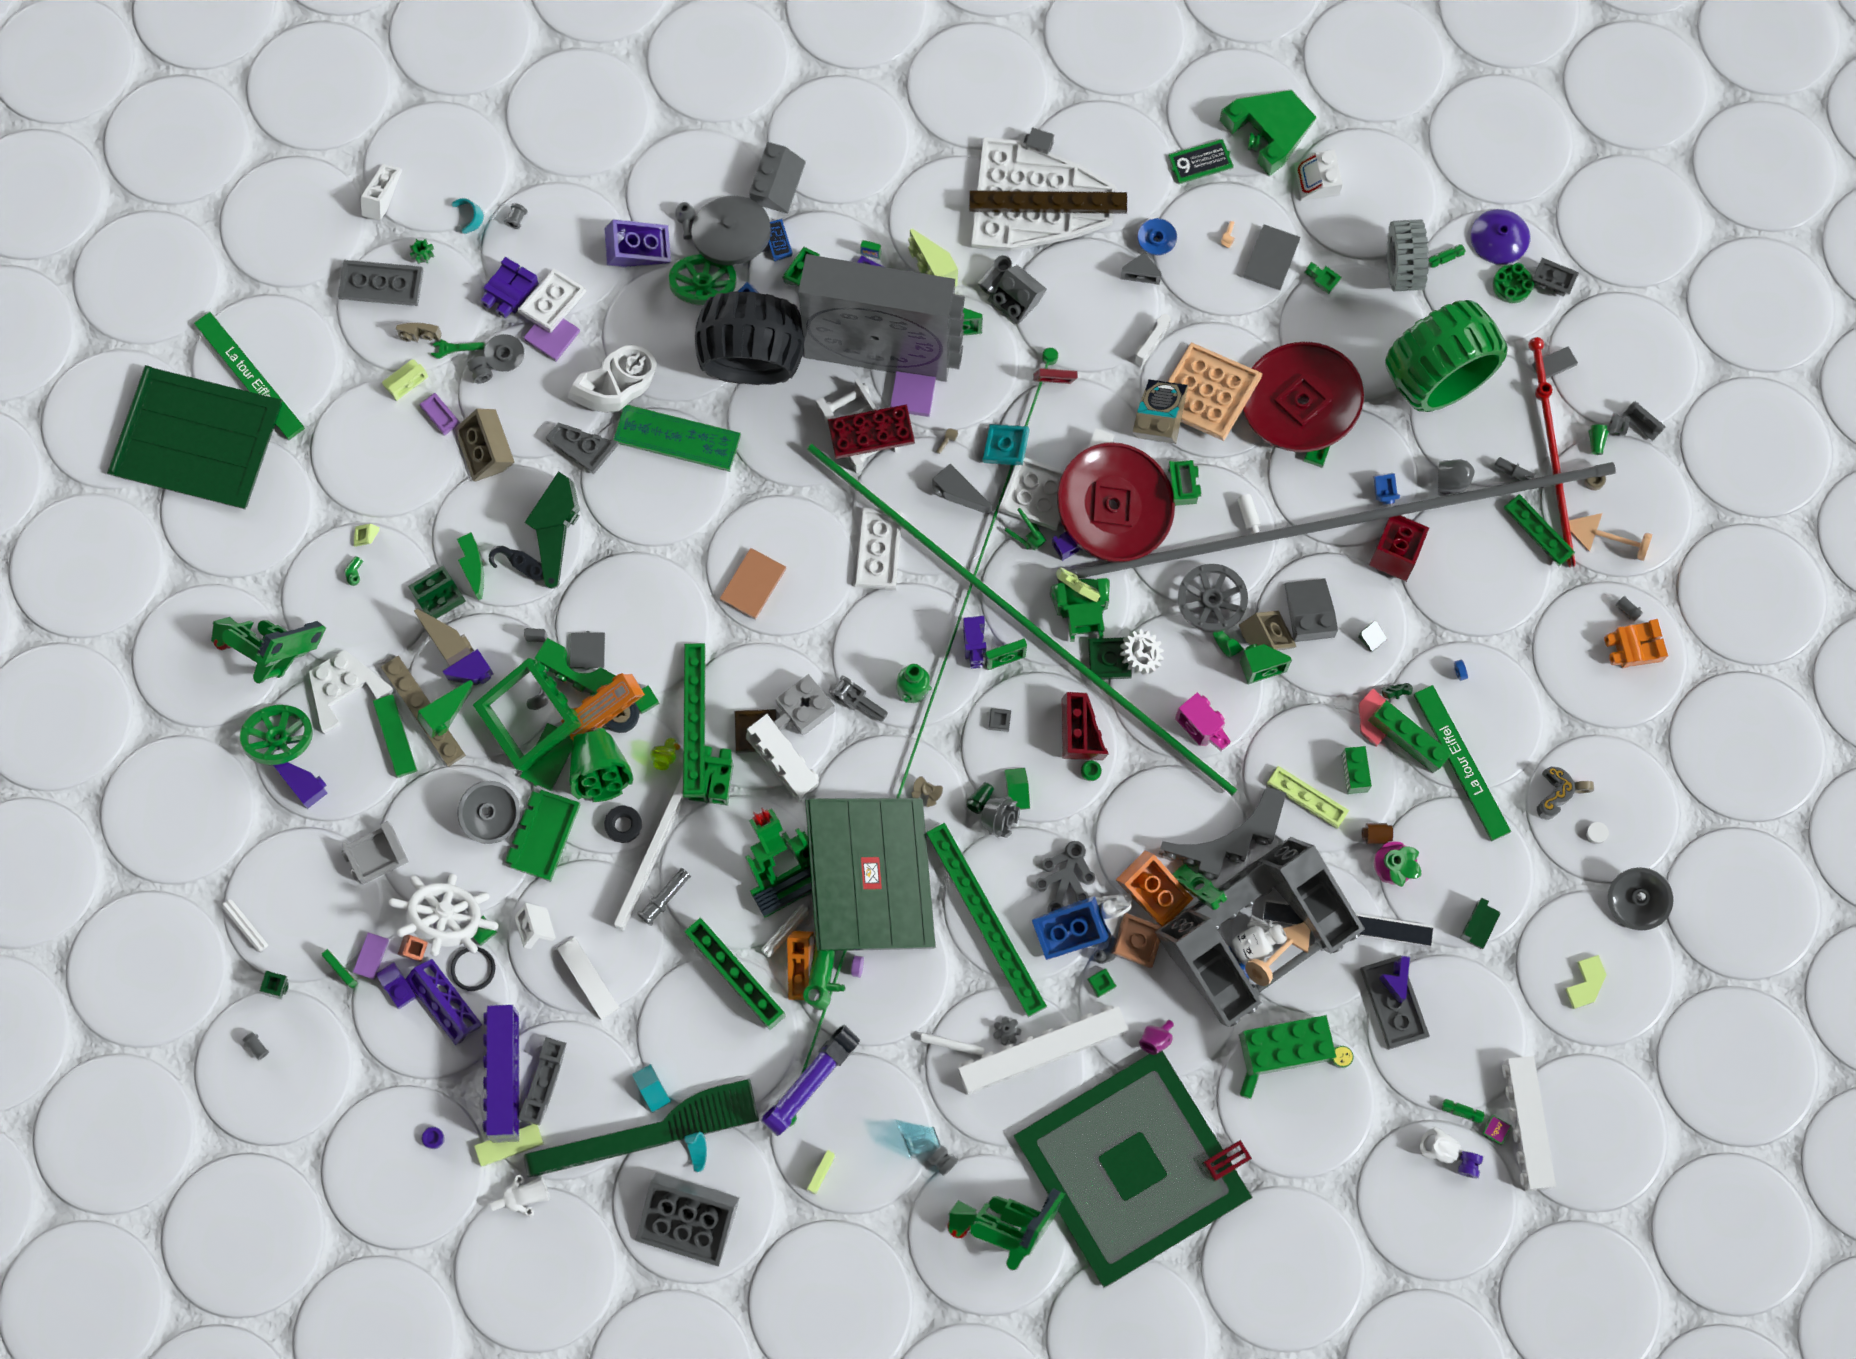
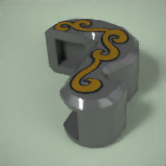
(1562, 794)

